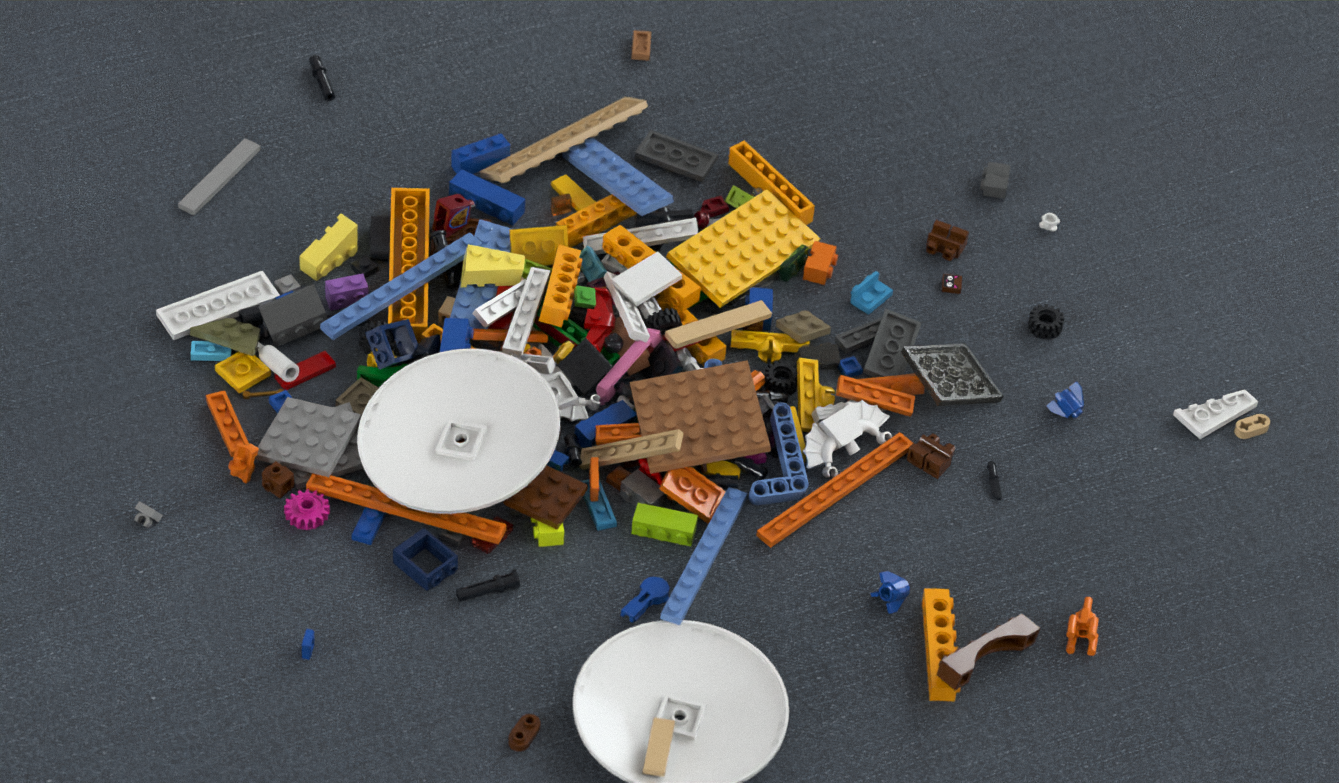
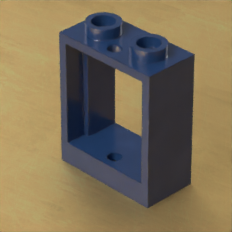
(404, 339)
(416, 544)

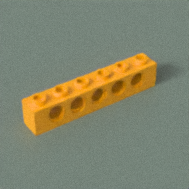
(595, 218)
(630, 251)
(561, 286)
(708, 348)
(938, 639)

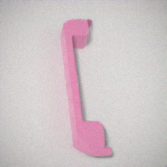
(605, 387)

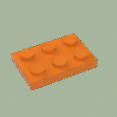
(693, 491)

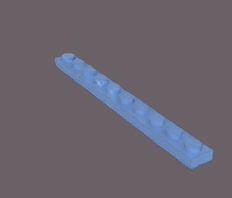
(398, 287)
(703, 556)

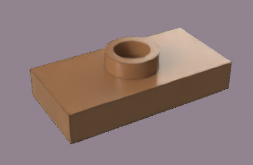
(641, 45)

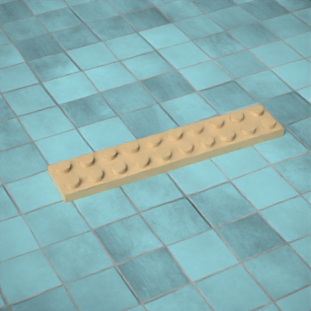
(563, 139)

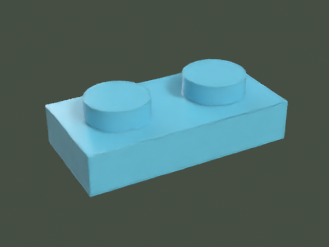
(591, 264)
(209, 351)

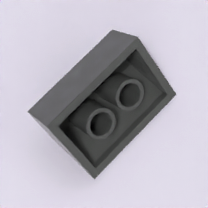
(293, 315)

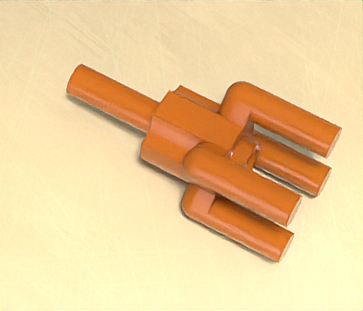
(1083, 625)

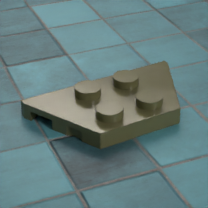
(229, 334)

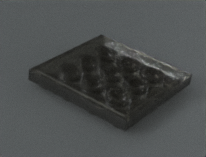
(951, 374)

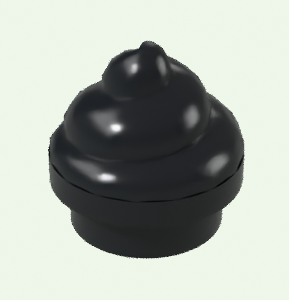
(613, 343)

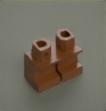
(946, 240)
(931, 455)

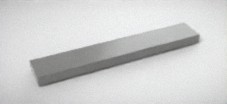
(219, 176)

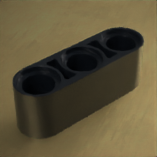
(380, 238)

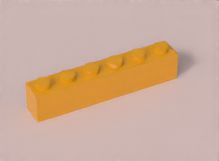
(764, 176)

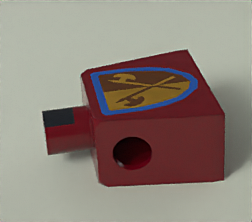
(452, 213)

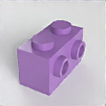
(345, 291)

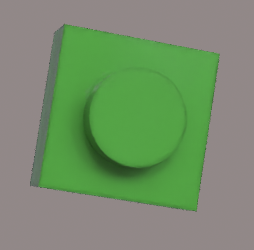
(584, 297)

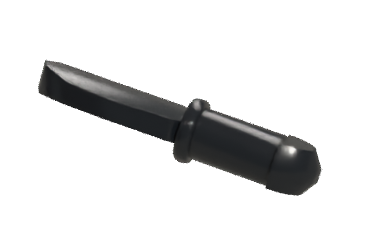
(994, 480)

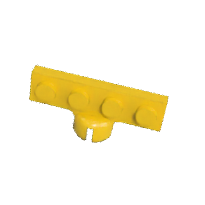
(768, 344)
(810, 392)

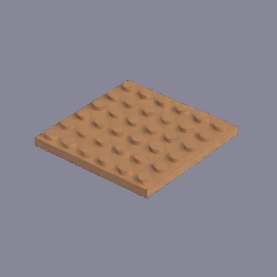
(712, 409)

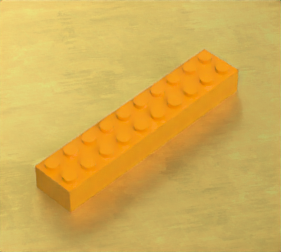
(408, 248)

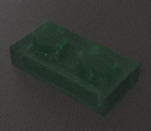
(794, 263)

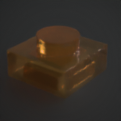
(561, 204)

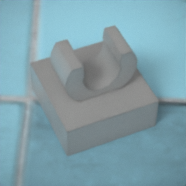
(148, 513)

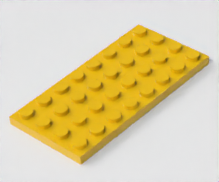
(741, 248)

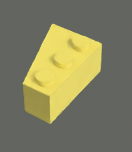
(331, 250)
(491, 267)

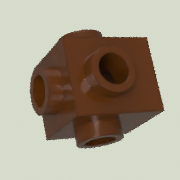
(277, 479)

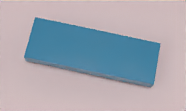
(600, 511)

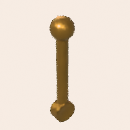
(246, 394)

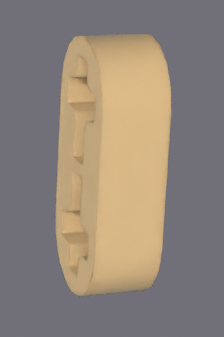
(1252, 426)

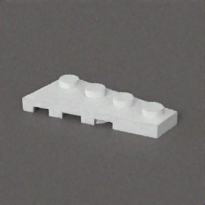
(1215, 413)

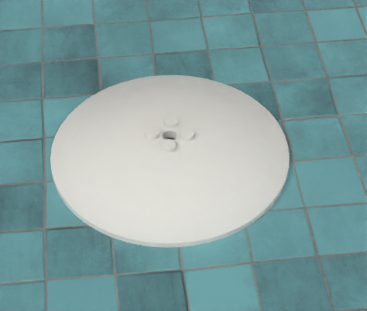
(471, 394)
(695, 670)

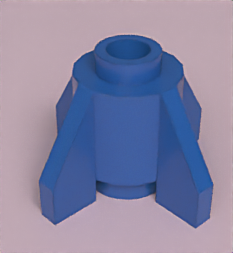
(1069, 403)
(893, 590)

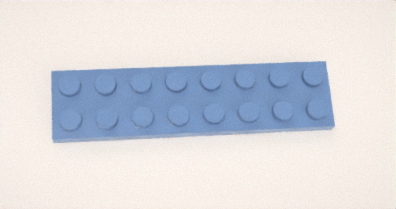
(618, 176)
(471, 297)

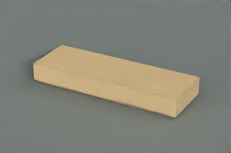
(658, 747)

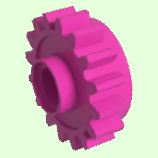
(307, 510)

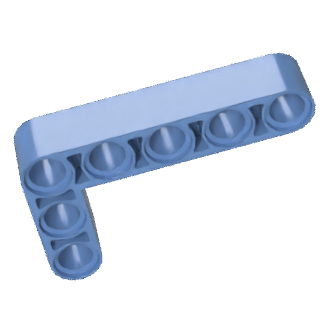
(787, 460)

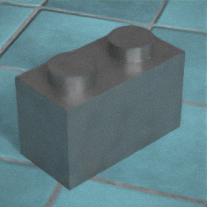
(642, 489)

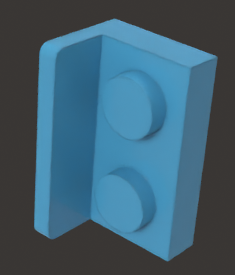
(870, 293)

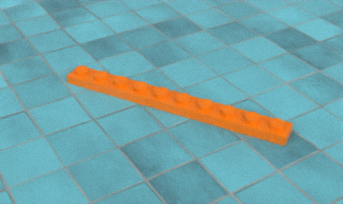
(834, 490)
(375, 499)

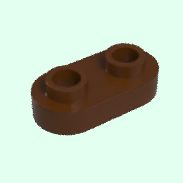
(527, 729)

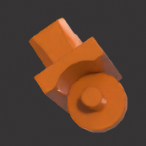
(243, 461)

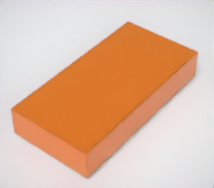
(594, 479)

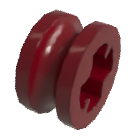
(702, 219)

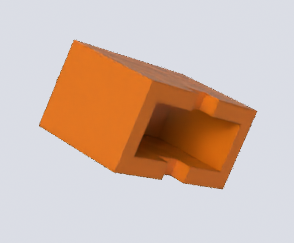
(819, 264)

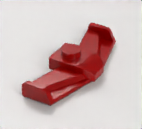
(600, 319)

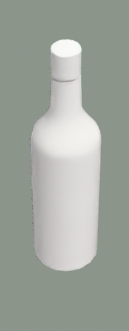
(278, 362)

